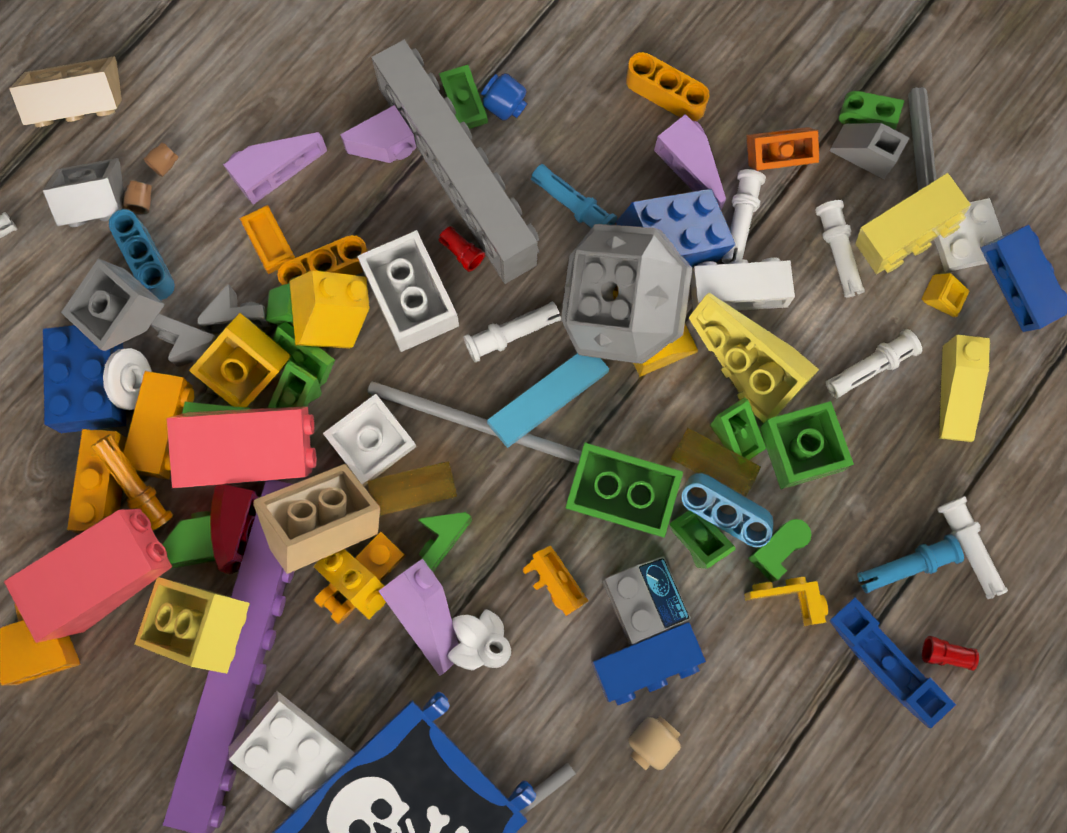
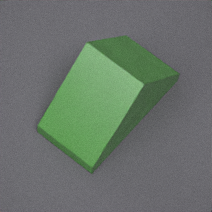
(739, 430)

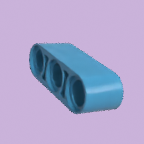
(134, 243)
(735, 524)

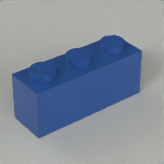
(1026, 278)
(649, 664)

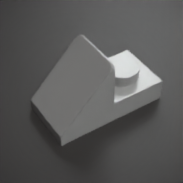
(225, 309)
(187, 340)

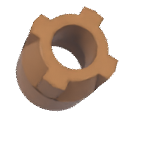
(161, 159)
(137, 197)

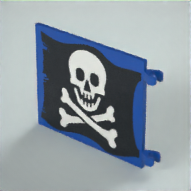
(410, 783)

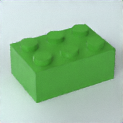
(624, 490)

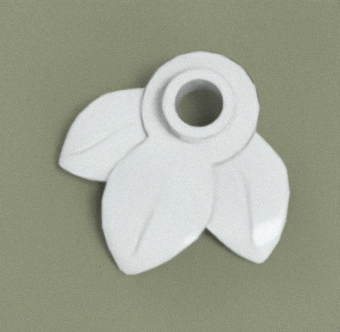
(475, 639)

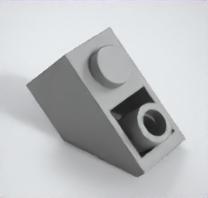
(870, 146)

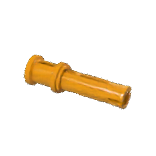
(138, 493)

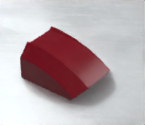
(231, 525)

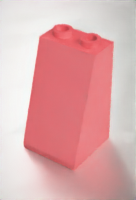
(240, 446)
(88, 576)

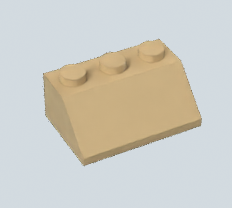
(67, 92)
(317, 517)

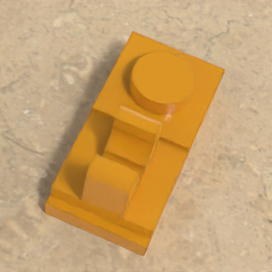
(561, 585)

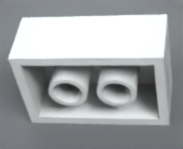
(409, 291)
(287, 751)

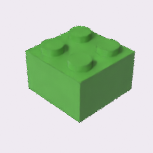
(806, 445)

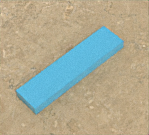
(546, 397)

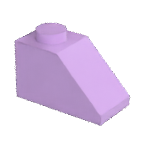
(381, 137)

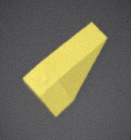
(754, 359)

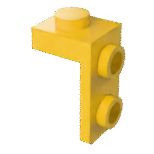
(352, 581)
(812, 604)

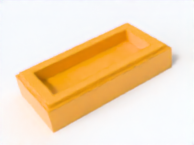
(267, 238)

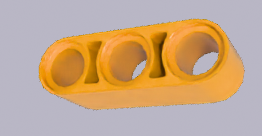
(662, 74)
(333, 253)

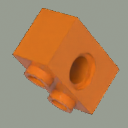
(783, 148)

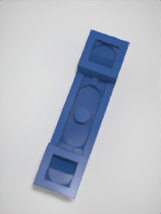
(890, 665)

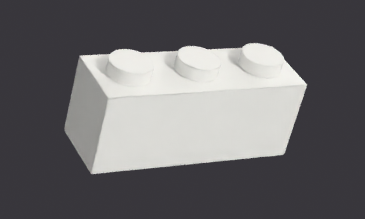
(744, 284)

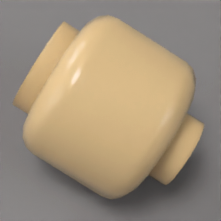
(654, 743)

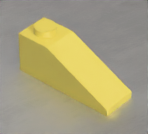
(963, 386)

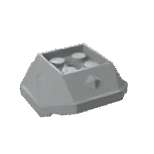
(650, 299)

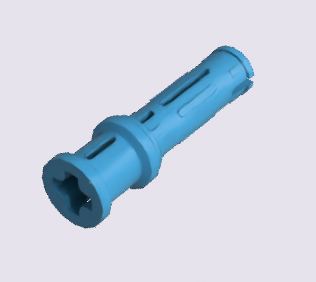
(584, 208)
(924, 559)

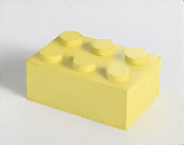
(913, 224)
(192, 625)

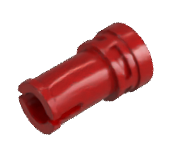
(466, 252)
(941, 653)

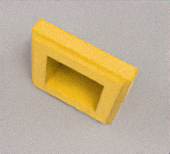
(945, 294)

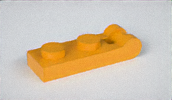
(379, 558)

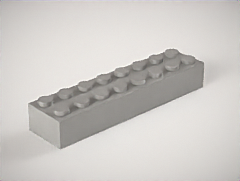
(457, 162)

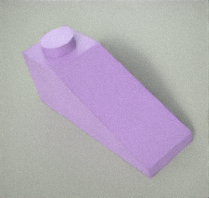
(689, 155)
(270, 164)
(423, 610)

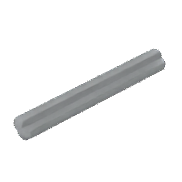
(922, 137)

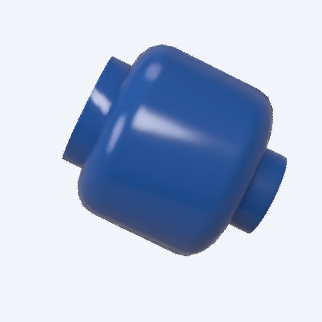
(504, 96)

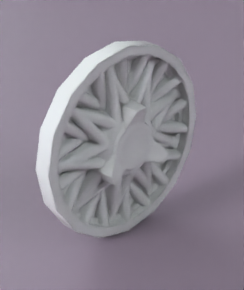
(124, 377)

